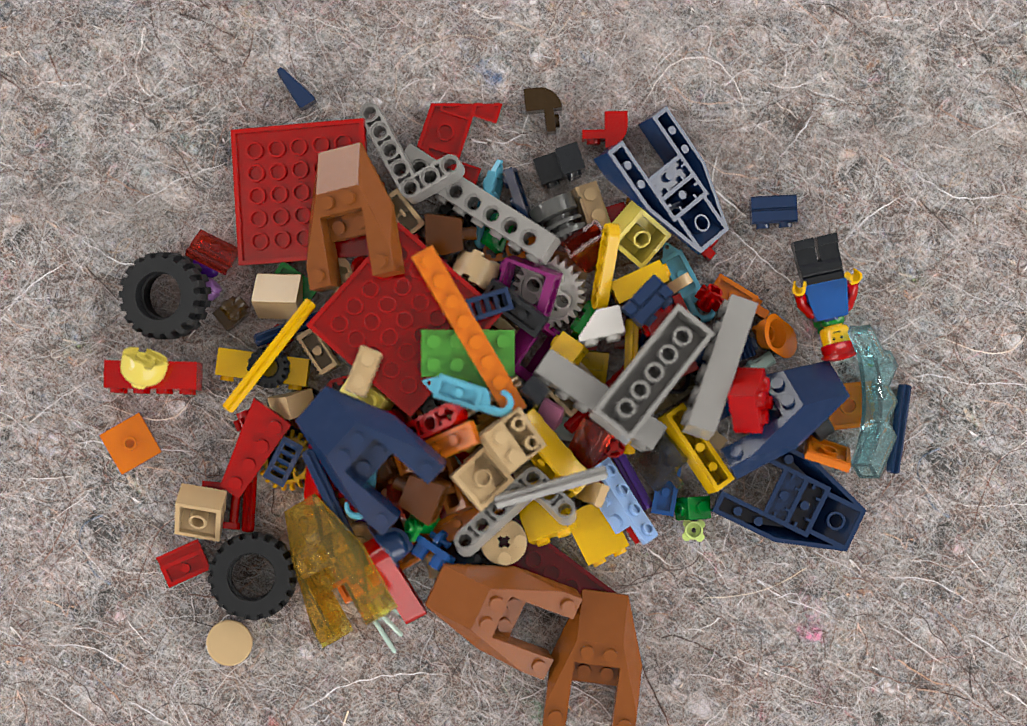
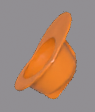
(776, 336)

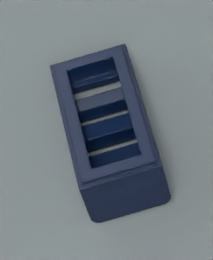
(300, 95)
(508, 305)
(292, 444)

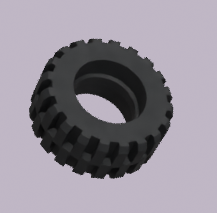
(137, 295)
(221, 576)

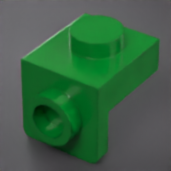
(693, 508)

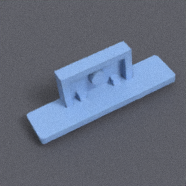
(622, 508)

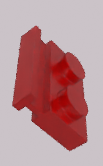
(183, 563)

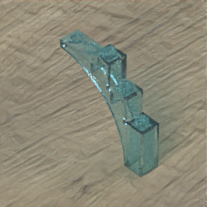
(878, 403)

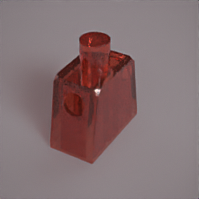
(584, 246)

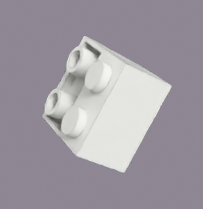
(603, 325)

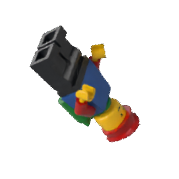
(826, 293)

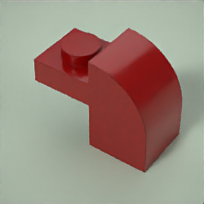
(614, 130)

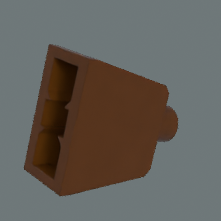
(447, 233)
(422, 499)

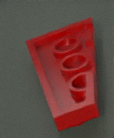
(256, 442)

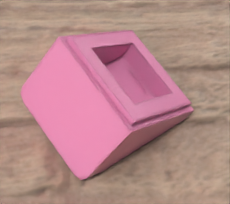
(551, 413)

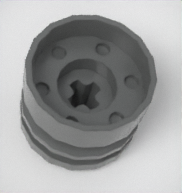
(556, 216)

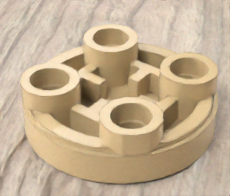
(229, 642)

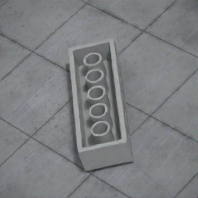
(720, 365)
(651, 374)
(586, 392)

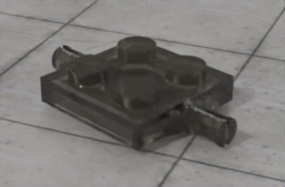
(660, 464)

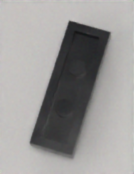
(523, 314)

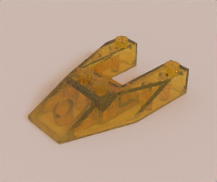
(326, 558)

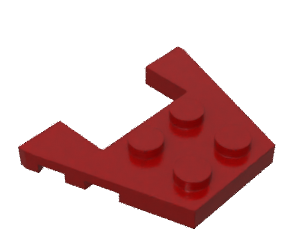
(448, 129)

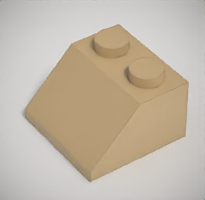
(200, 512)

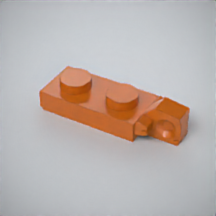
(730, 287)

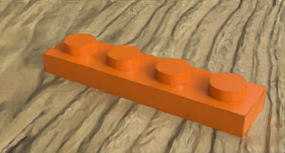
(448, 443)

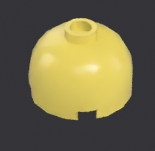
(143, 368)

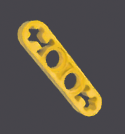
(605, 265)

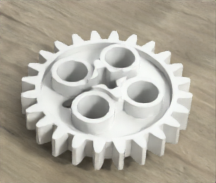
(569, 286)

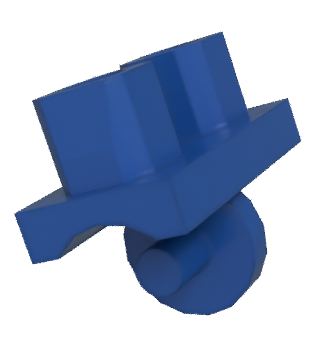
(423, 546)

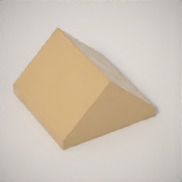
(277, 295)

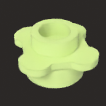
(698, 534)

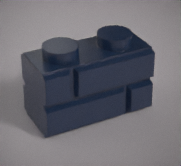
(772, 211)
(647, 301)

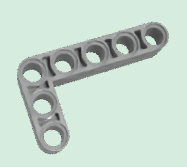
(400, 160)
(497, 522)

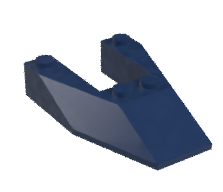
(678, 192)
(800, 405)
(355, 441)
(802, 509)

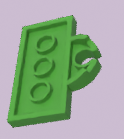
(446, 355)

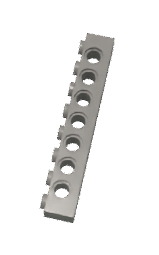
(545, 242)

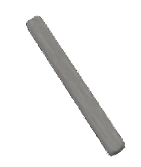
(550, 487)

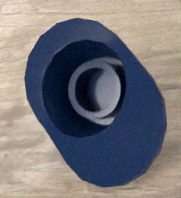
(394, 542)

